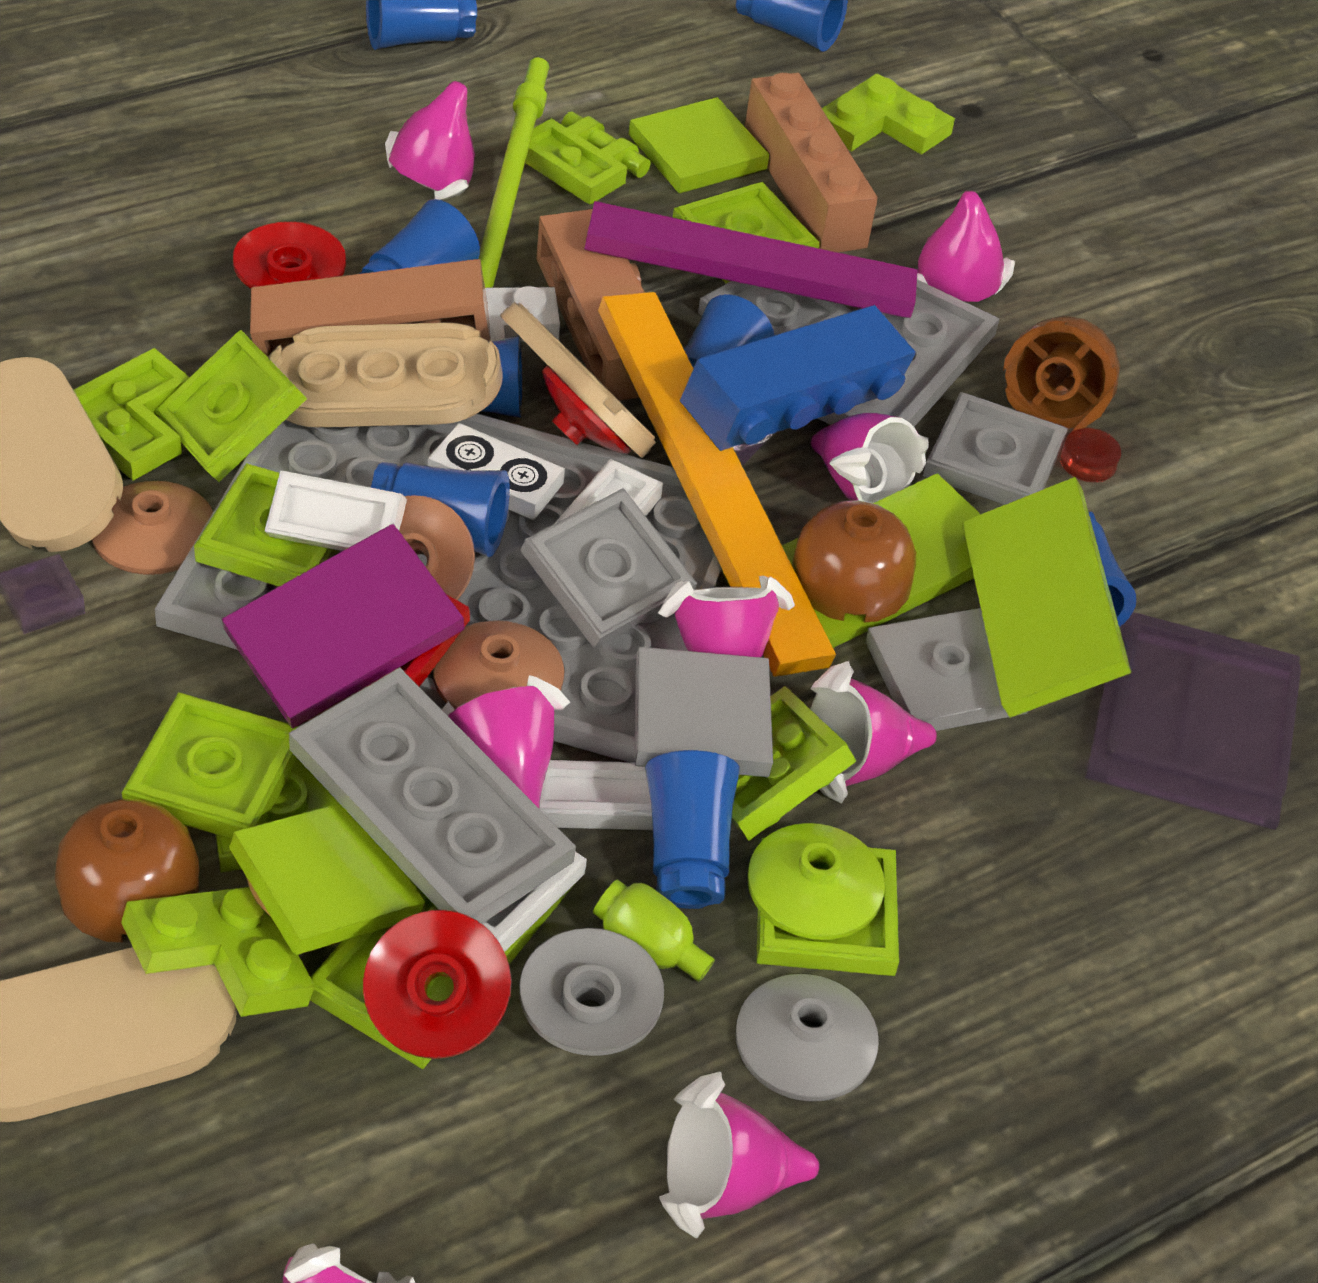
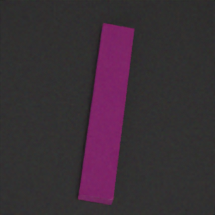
(751, 259)

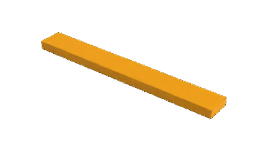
(713, 479)

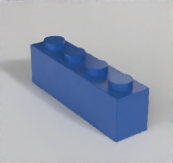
(796, 377)

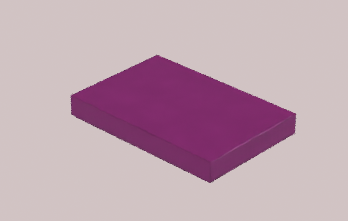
(343, 625)

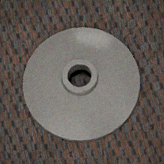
(595, 968)
(802, 1059)

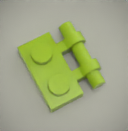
(584, 156)

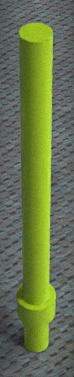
(528, 106)

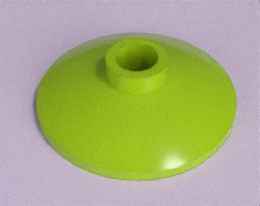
(812, 900)

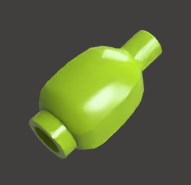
(654, 925)

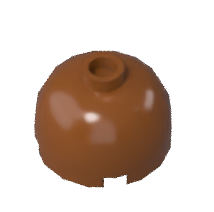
(1062, 372)
(855, 561)
(119, 856)

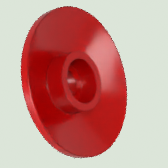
(287, 254)
(577, 419)
(415, 954)

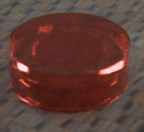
(1090, 455)

